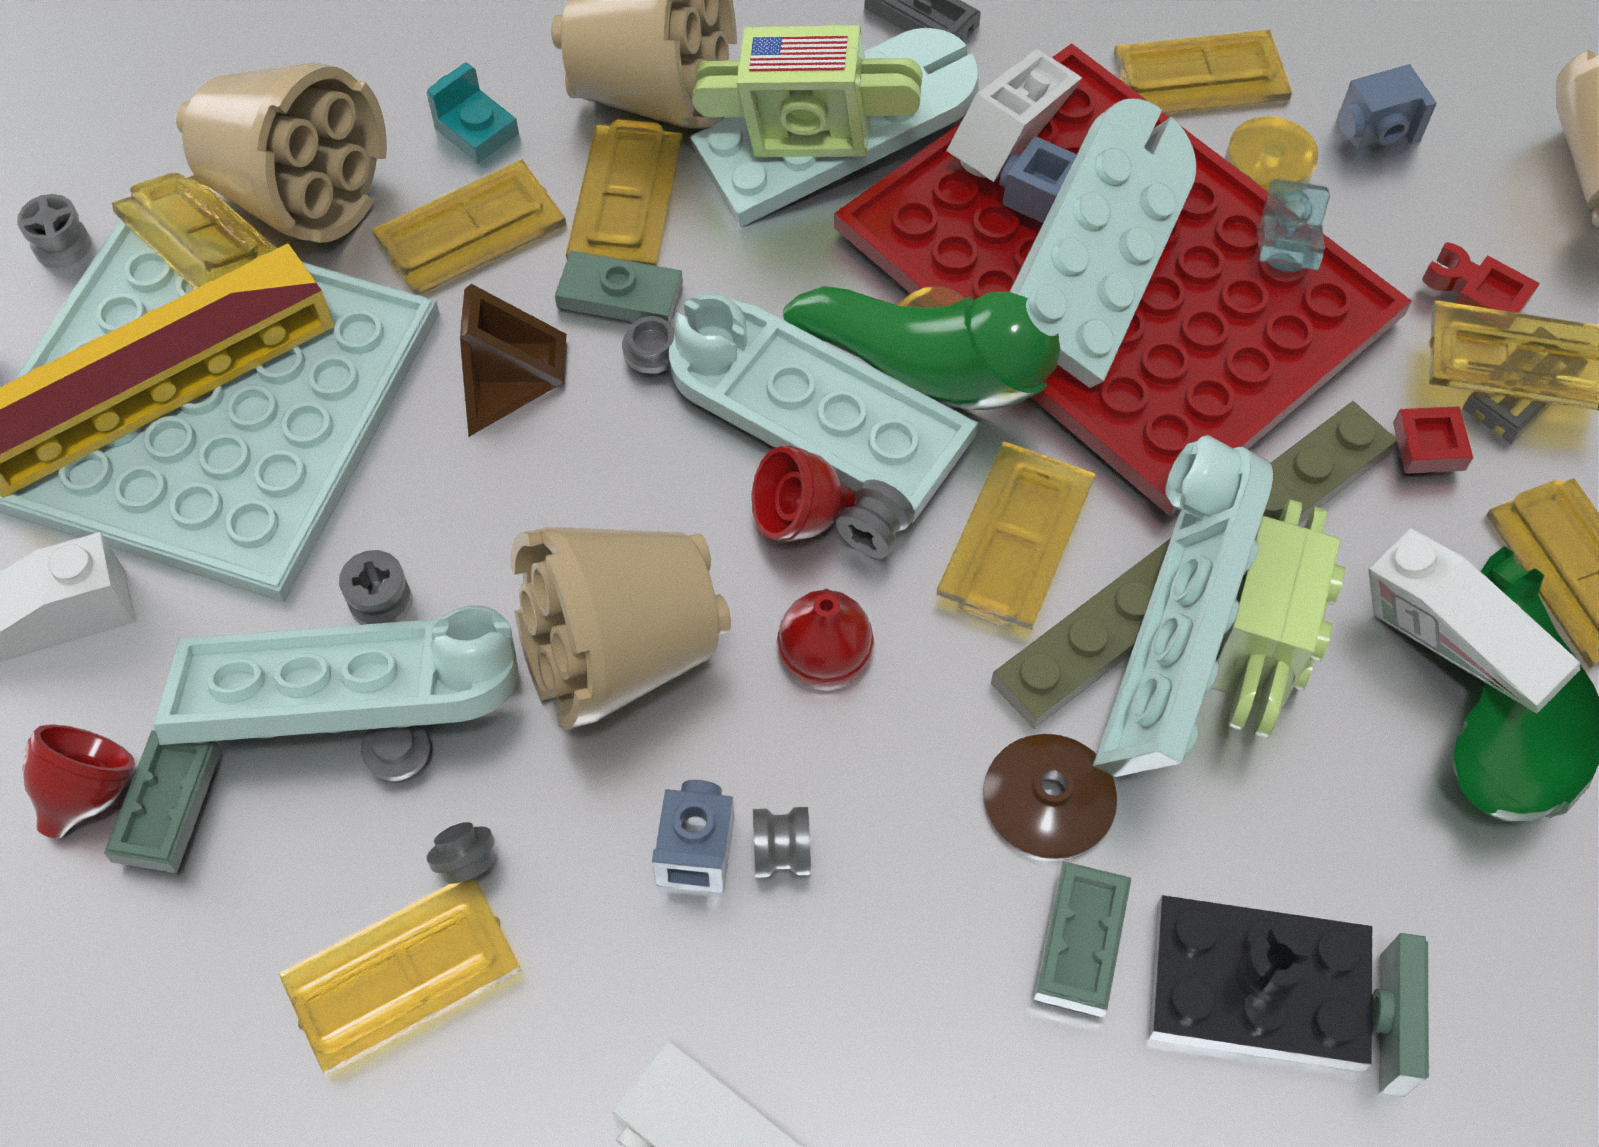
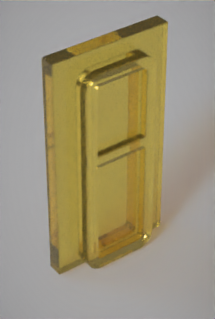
(1205, 71)
(626, 192)
(190, 227)
(469, 227)
(1514, 355)
(1559, 536)
(1015, 537)
(398, 974)

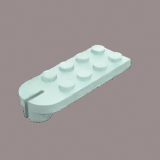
(765, 184)
(1106, 234)
(814, 398)
(1190, 608)
(338, 678)

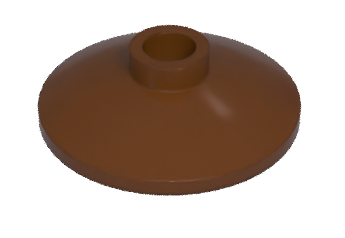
(1043, 823)

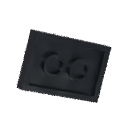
(1262, 983)

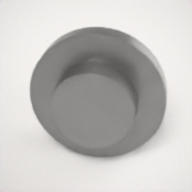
(648, 344)
(395, 752)
(462, 852)

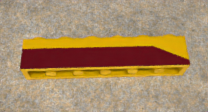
(156, 365)

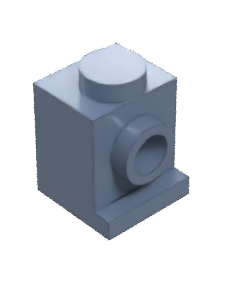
(1386, 108)
(1035, 178)
(696, 858)

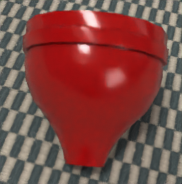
(797, 494)
(825, 640)
(72, 775)

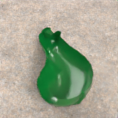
(959, 354)
(1522, 760)

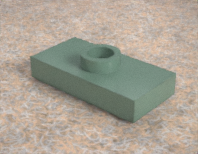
(617, 288)
(162, 804)
(1083, 939)
(1402, 1015)

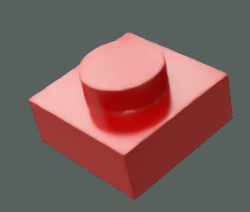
(1432, 439)

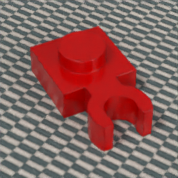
(1483, 286)

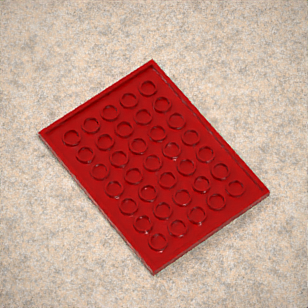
(1217, 334)

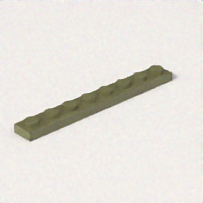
(1107, 625)

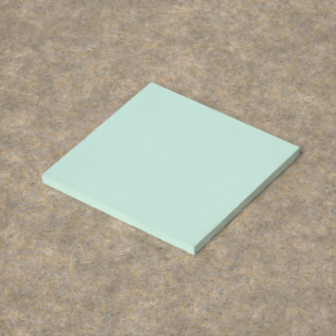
(248, 469)

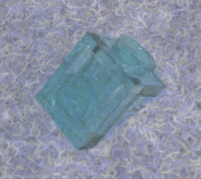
(1292, 225)

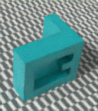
(469, 115)

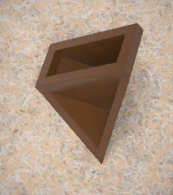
(505, 357)

